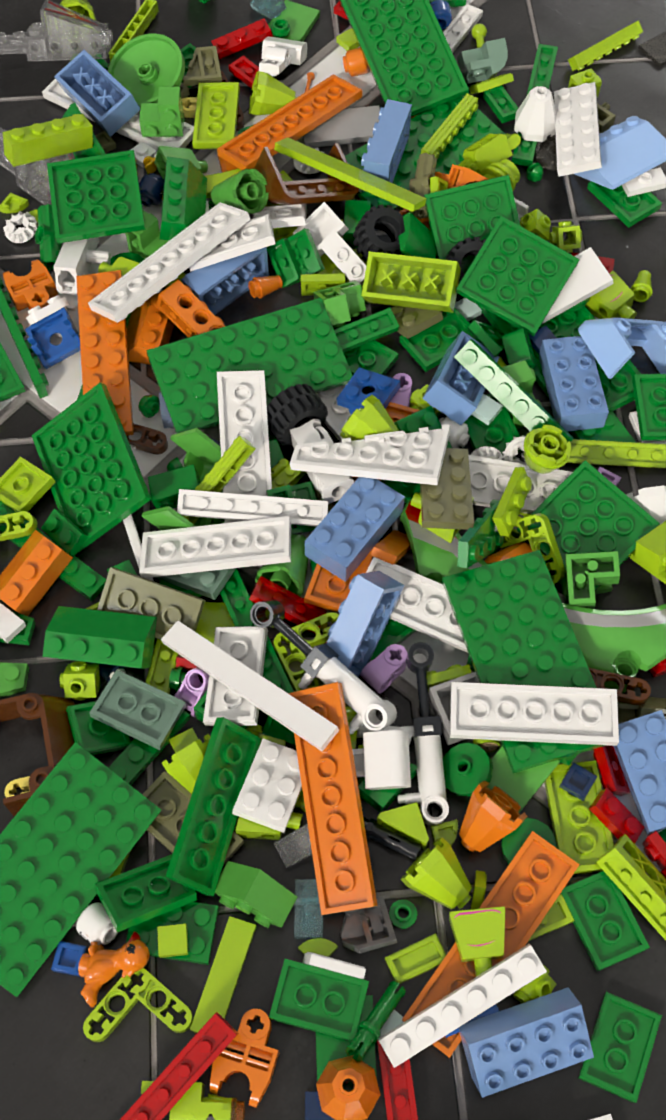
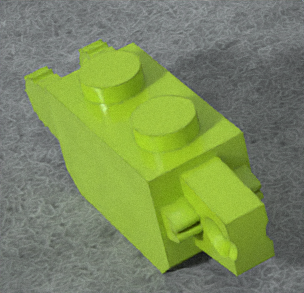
(489, 150)

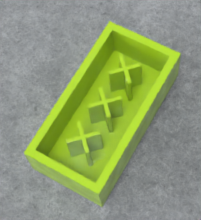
(411, 281)

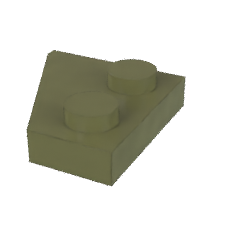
(203, 67)
(415, 320)

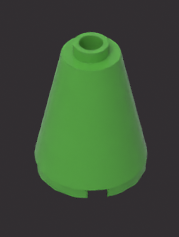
(243, 191)
(289, 574)

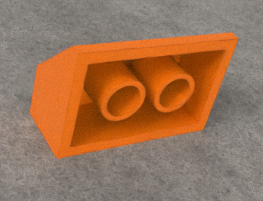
(147, 330)
(32, 573)

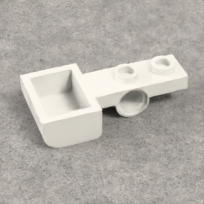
(279, 53)
(327, 232)
(384, 760)

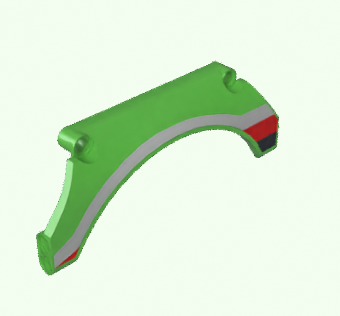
(608, 638)

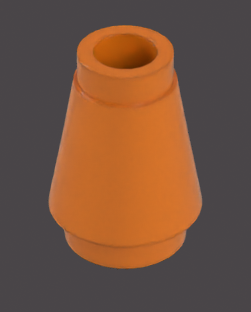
(264, 285)

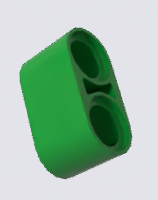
(519, 347)

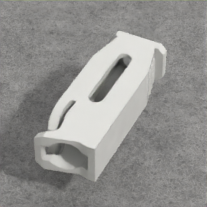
(76, 260)
(330, 486)

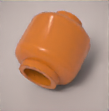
(355, 62)

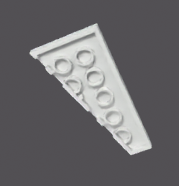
(384, 456)

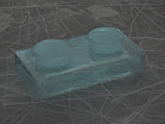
(268, 8)
(308, 916)

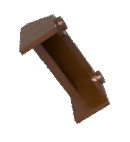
(303, 190)
(56, 734)

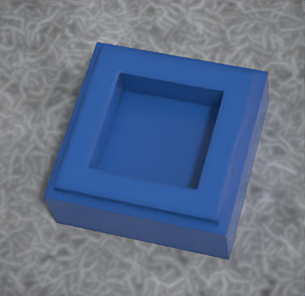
(68, 958)

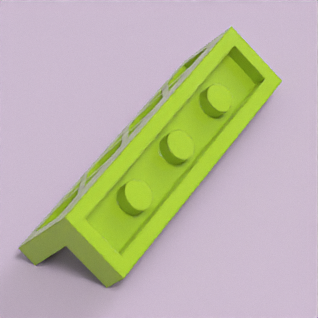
(630, 877)

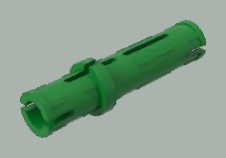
(370, 1029)

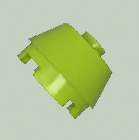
(546, 449)

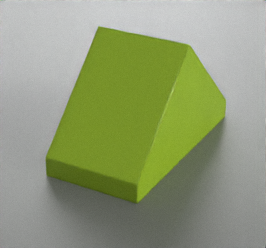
(406, 822)

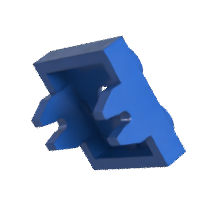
(41, 333)
(383, 387)

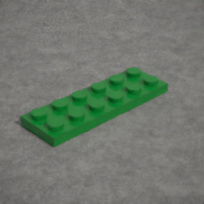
(210, 815)

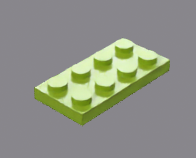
(215, 114)
(574, 826)

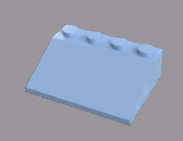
(627, 152)

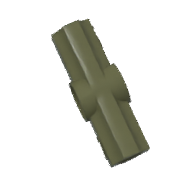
(421, 183)

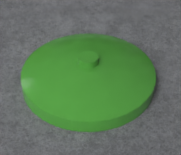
(148, 64)

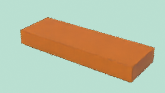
(392, 547)

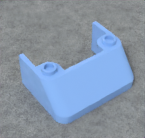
(612, 341)

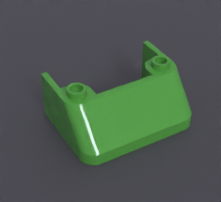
(203, 454)

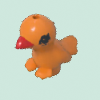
(104, 964)

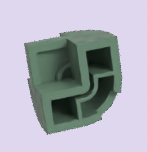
(483, 62)

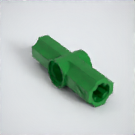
(46, 237)

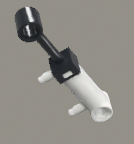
(323, 663)
(427, 740)

